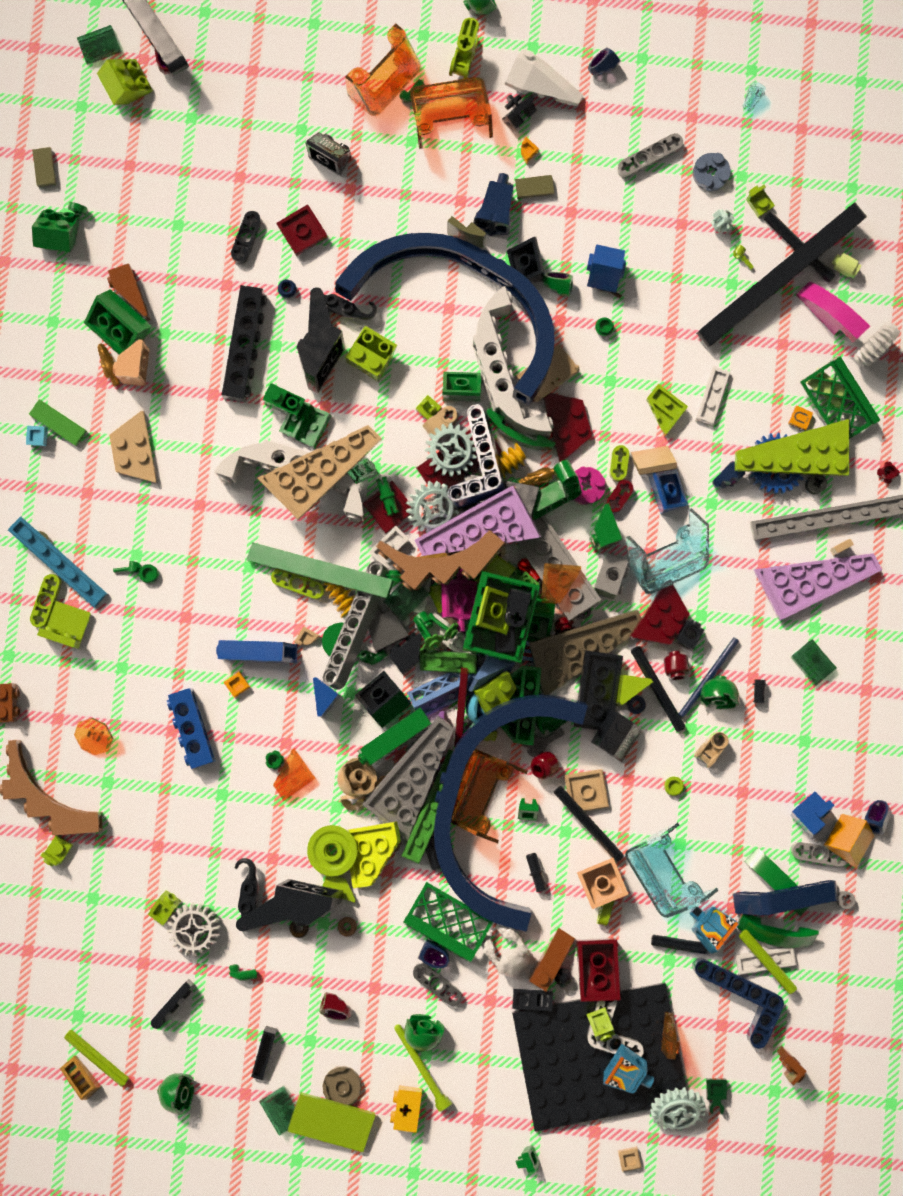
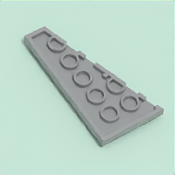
(407, 784)

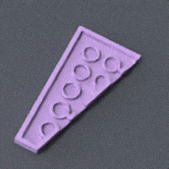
(501, 514)
(806, 583)

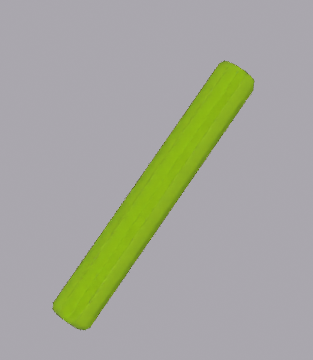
(768, 962)
(96, 1058)

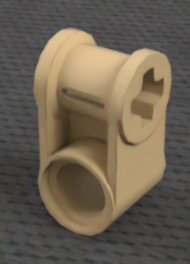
(439, 419)
(711, 749)

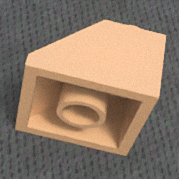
(133, 364)
(602, 883)

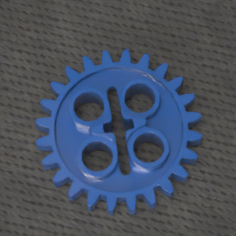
(776, 483)

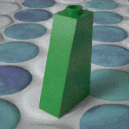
(393, 737)

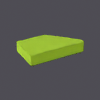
(340, 883)

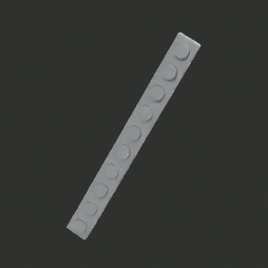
(827, 517)

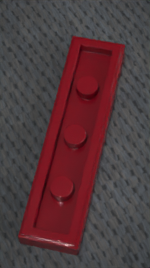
(461, 704)

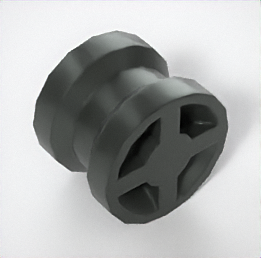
(812, 486)

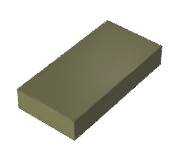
(44, 167)
(534, 186)

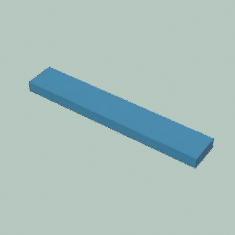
(57, 561)

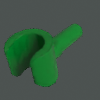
(133, 567)

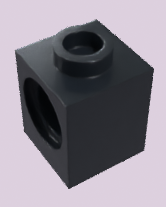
(682, 639)

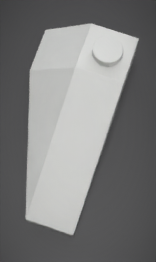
(535, 75)

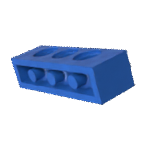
(205, 754)

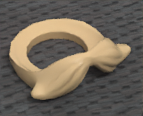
(347, 803)

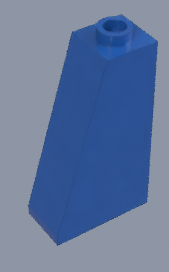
(257, 651)

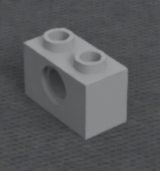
(616, 566)

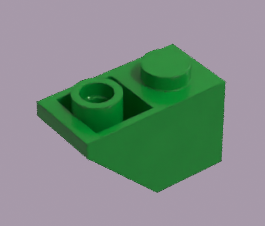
(283, 400)

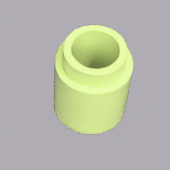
(846, 265)

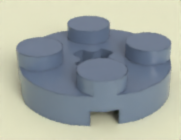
(714, 161)

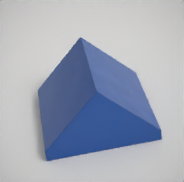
(668, 490)
(324, 697)

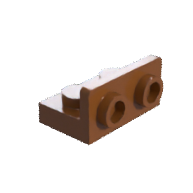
(8, 702)
(795, 1071)

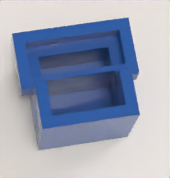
(606, 268)
(811, 812)

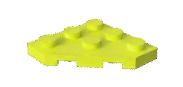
(374, 849)

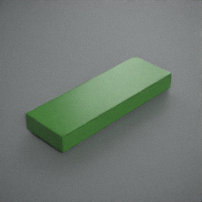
(57, 422)
(448, 661)

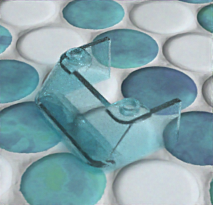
(674, 561)
(661, 878)

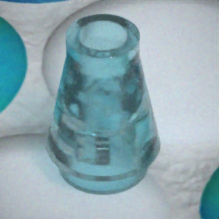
(754, 95)

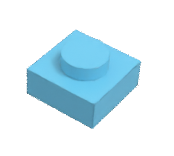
(36, 435)

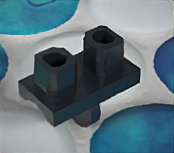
(513, 116)

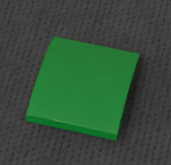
(307, 426)

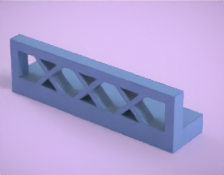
(445, 696)

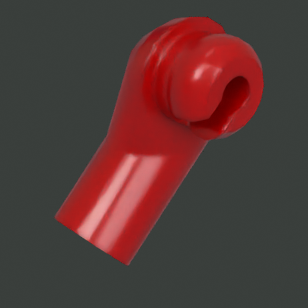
(524, 565)

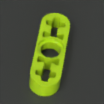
(44, 585)
(300, 591)

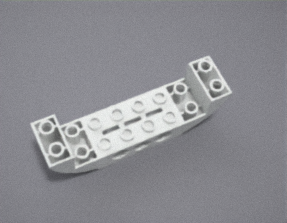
(487, 342)
(267, 455)

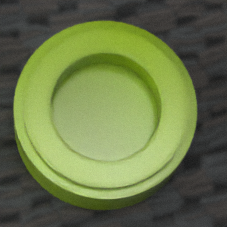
(673, 786)

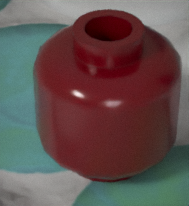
(676, 665)
(544, 765)

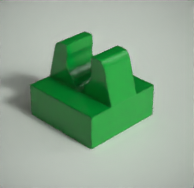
(528, 811)
(528, 1159)

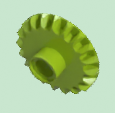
(319, 853)

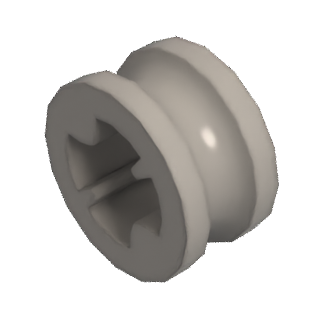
(851, 897)

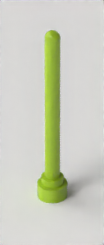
(441, 1100)

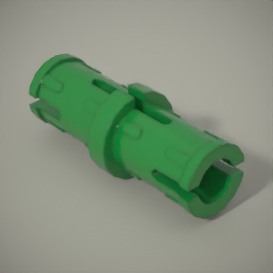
(387, 496)

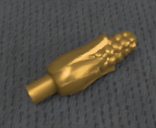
(107, 364)
(538, 477)

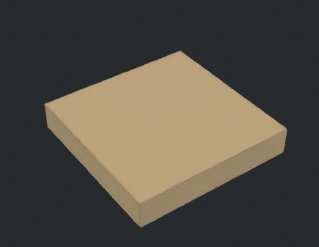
(653, 460)
(587, 789)

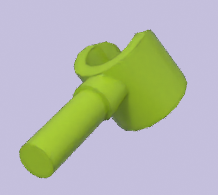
(739, 254)

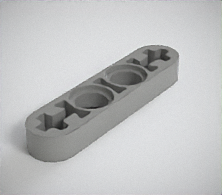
(649, 154)

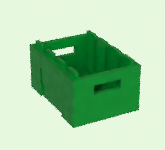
(483, 641)

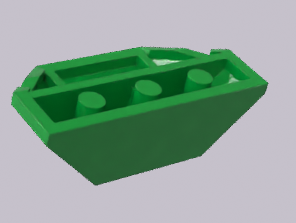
(527, 683)

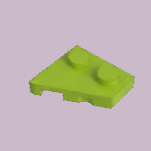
(665, 408)
(495, 691)

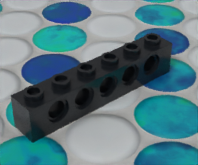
(247, 296)

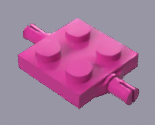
(458, 599)

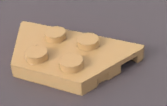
(133, 449)

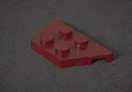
(569, 423)
(662, 618)

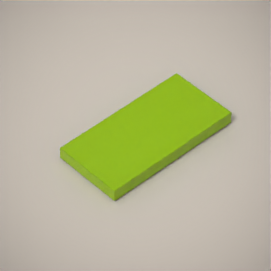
(331, 1122)

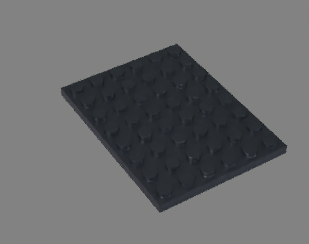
(568, 1073)

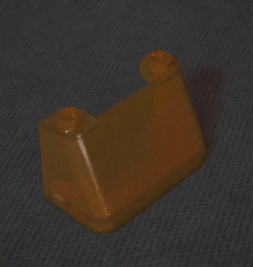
(388, 78)

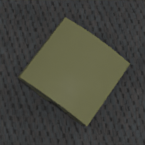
(471, 233)

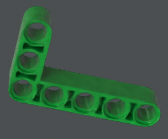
(560, 492)

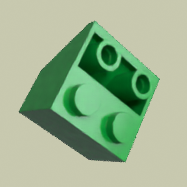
(55, 230)

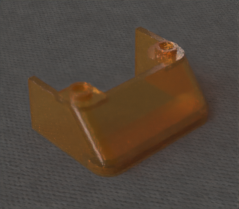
(450, 102)
(476, 791)

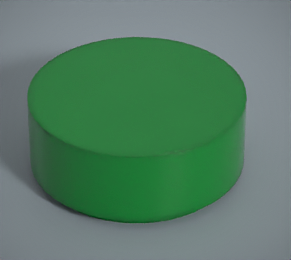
(77, 208)
(148, 573)

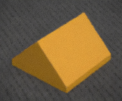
(850, 839)

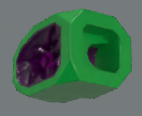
(559, 282)

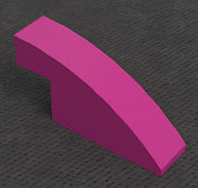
(832, 311)

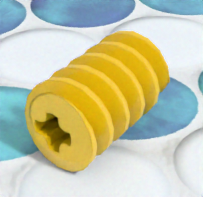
(511, 459)
(342, 598)

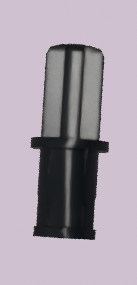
(536, 872)

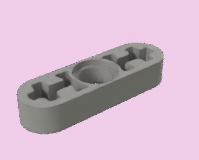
(804, 856)

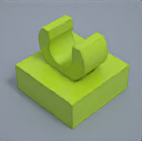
(428, 407)

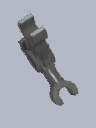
(541, 743)

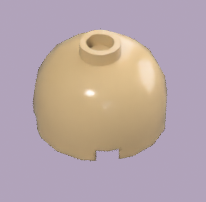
(356, 779)

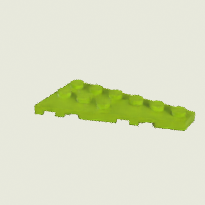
(809, 453)

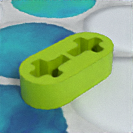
(623, 464)
(604, 913)

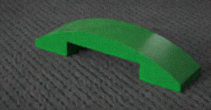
(540, 443)
(770, 873)
(777, 936)

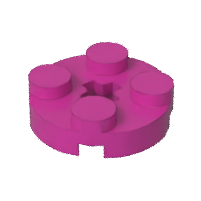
(597, 483)

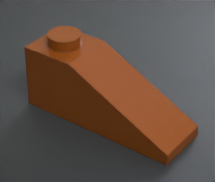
(126, 285)
(551, 959)

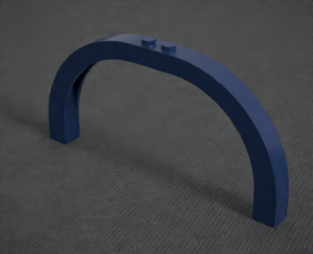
(481, 262)
(482, 903)

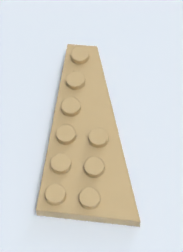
(314, 474)

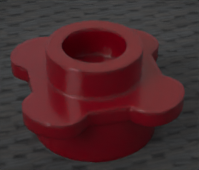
(894, 472)
(563, 625)

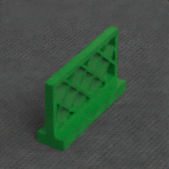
(850, 386)
(439, 937)

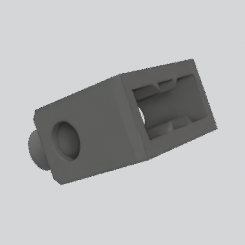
(385, 629)

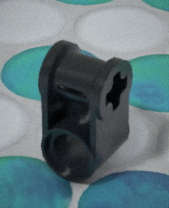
(517, 603)

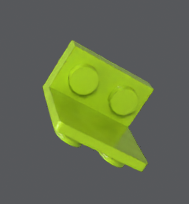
(65, 625)

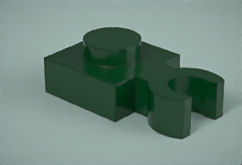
(716, 1091)

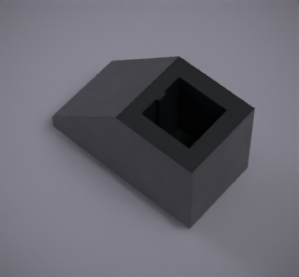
(407, 655)

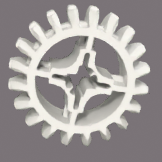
(877, 344)
(176, 930)

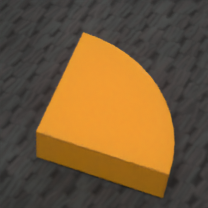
(528, 150)

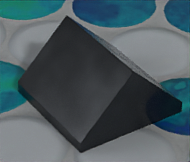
(527, 260)

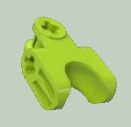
(465, 49)

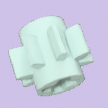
(722, 220)

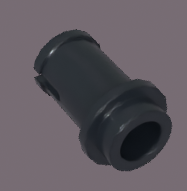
(759, 690)

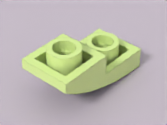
(826, 386)

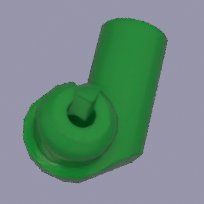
(405, 96)
(372, 658)
(242, 975)

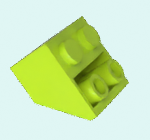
(123, 81)
(371, 353)

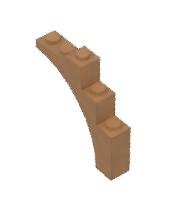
(444, 569)
(39, 803)

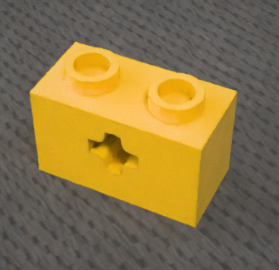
(407, 1120)

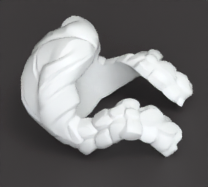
(514, 959)

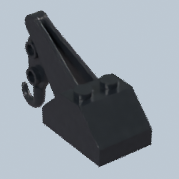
(323, 342)
(292, 901)

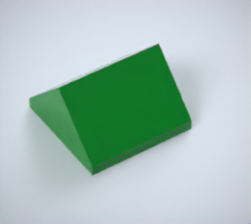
(461, 386)

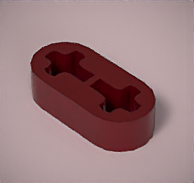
(623, 499)

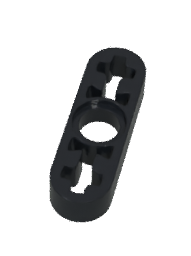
(245, 223)

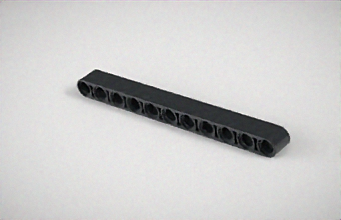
(781, 274)

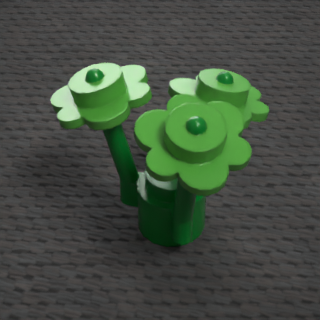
(424, 623)

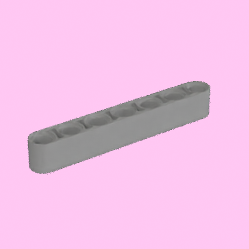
(353, 634)

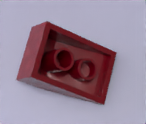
(598, 969)

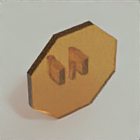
(93, 736)

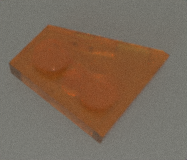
(557, 581)
(293, 776)
(670, 1045)

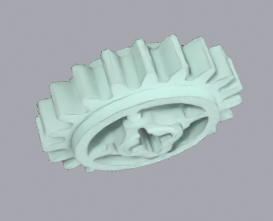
(459, 452)
(429, 514)
(678, 1109)

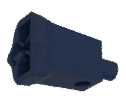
(494, 213)

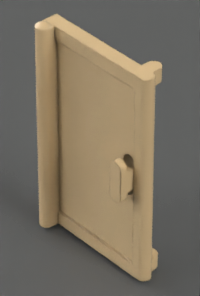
(561, 367)

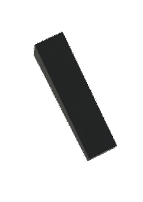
(264, 1052)

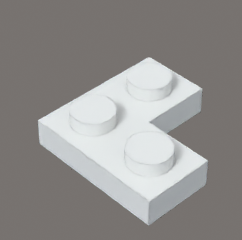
(395, 539)

